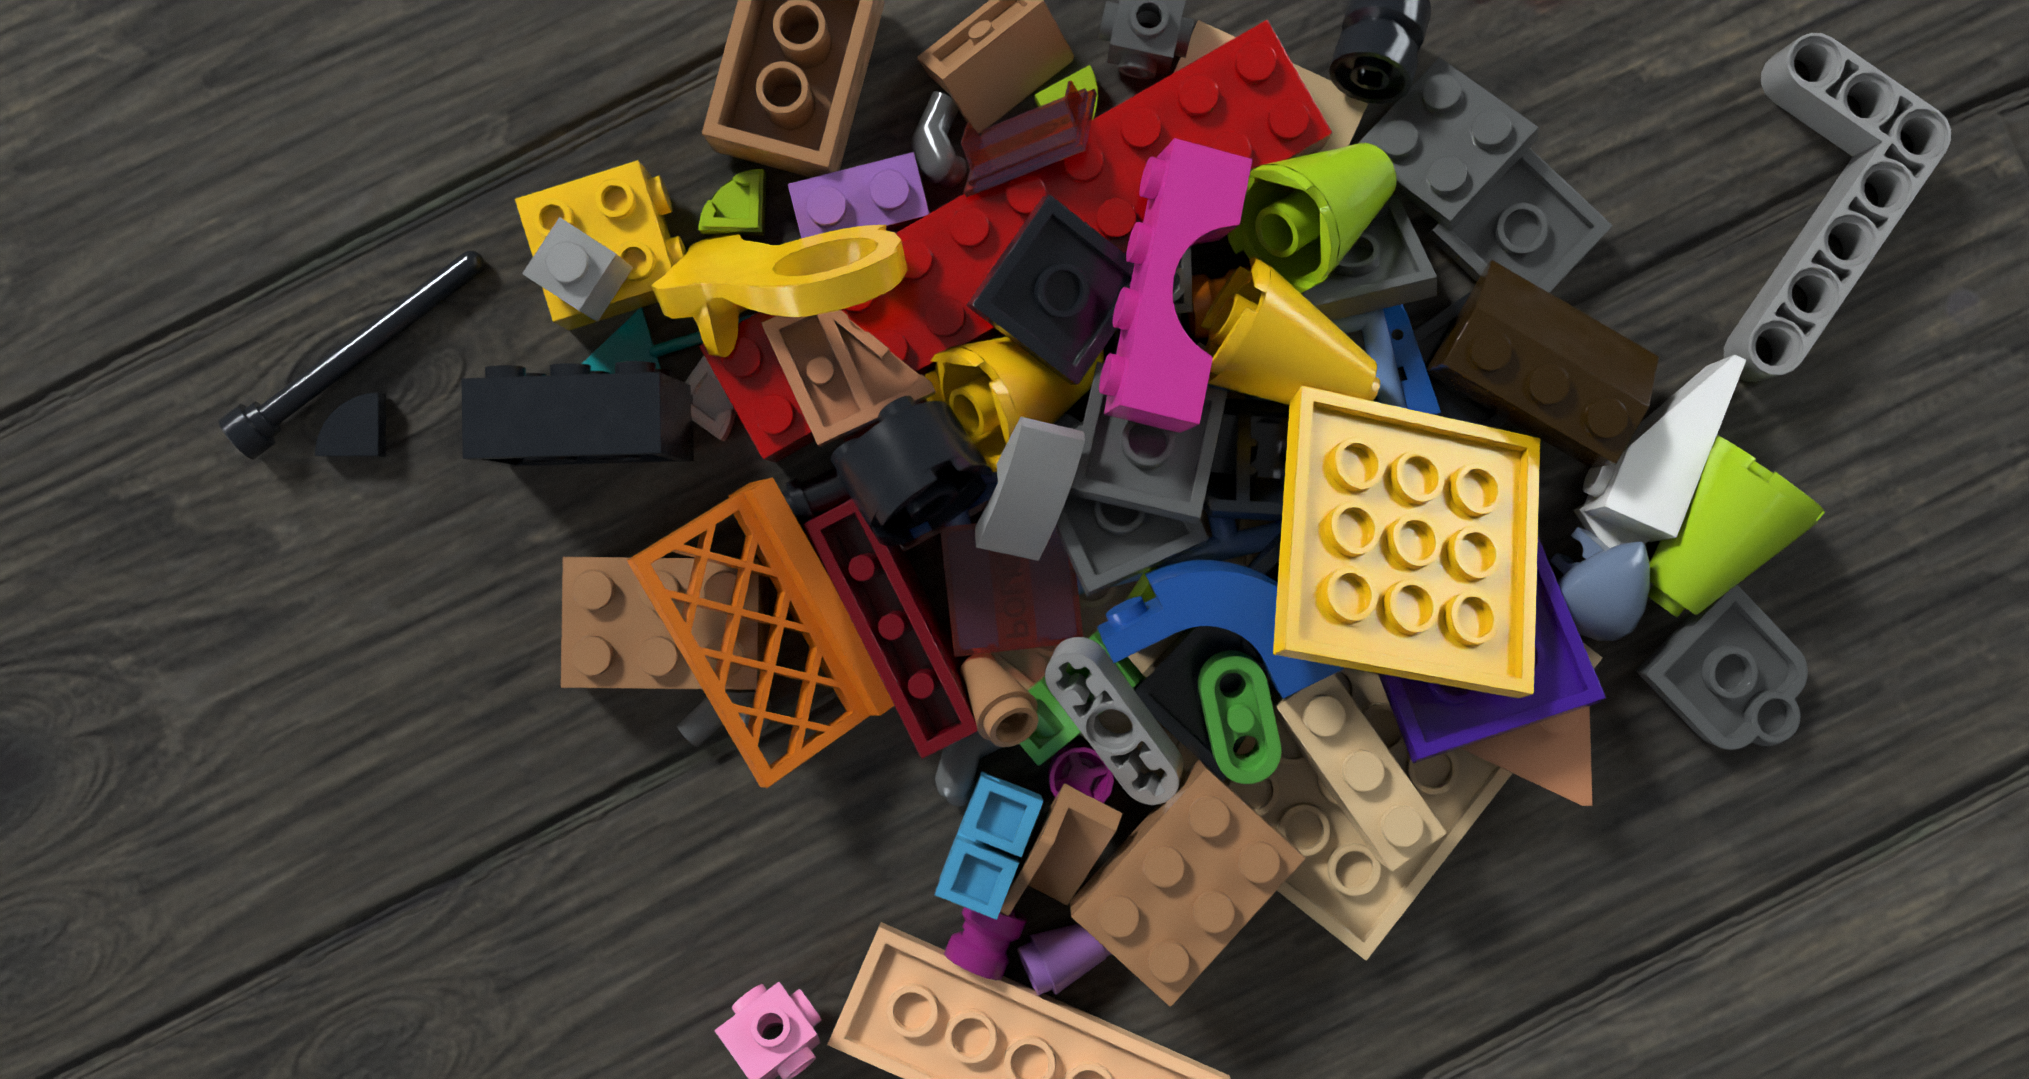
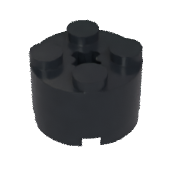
(911, 469)

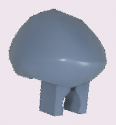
(1606, 589)

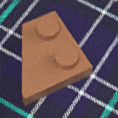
(840, 372)
(1548, 754)

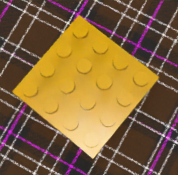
(1408, 545)

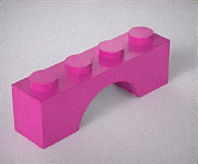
(1157, 368)

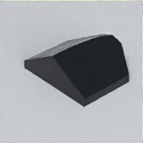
(1249, 461)

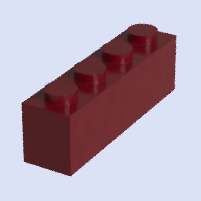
(896, 628)

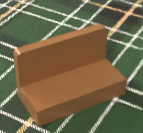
(997, 58)
(1063, 847)

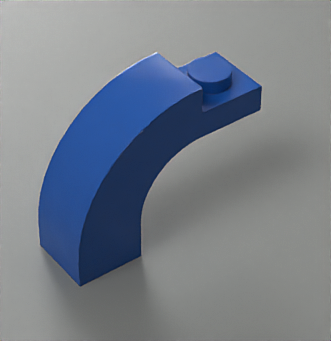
(1214, 596)

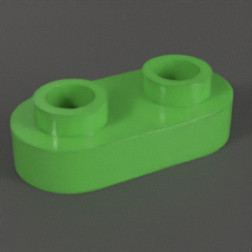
(1239, 714)

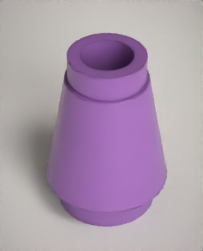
(1060, 957)

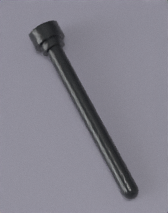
(254, 427)

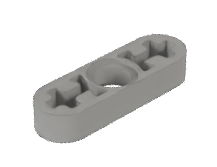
(1114, 692)

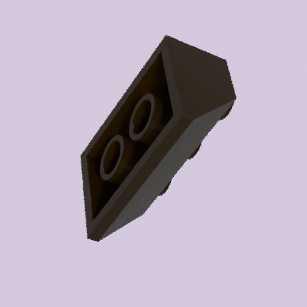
(1547, 367)

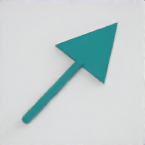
(635, 343)

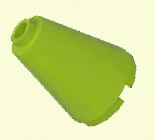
(1312, 210)
(1729, 530)

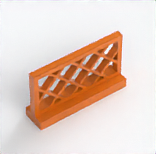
(813, 604)

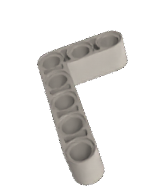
(1845, 210)

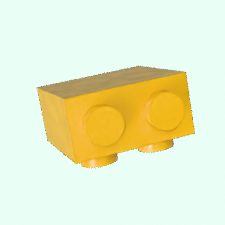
(622, 212)

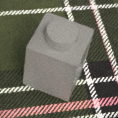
(578, 269)

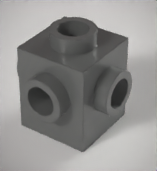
(1145, 35)

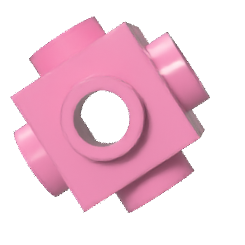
(754, 1016)

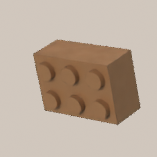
(792, 82)
(621, 642)
(1185, 883)

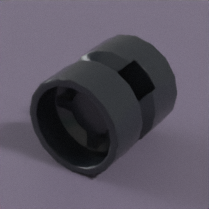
(1379, 48)

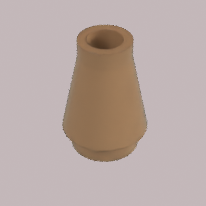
(999, 702)

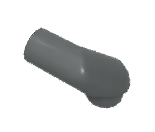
(932, 146)
(704, 721)
(959, 767)

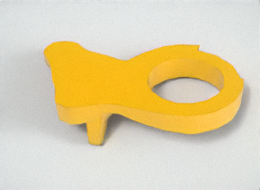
(790, 279)

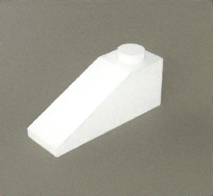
(1664, 457)

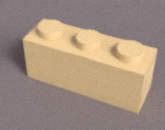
(1358, 771)

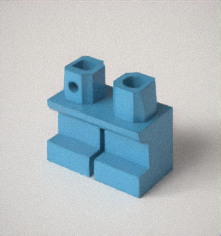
(989, 845)

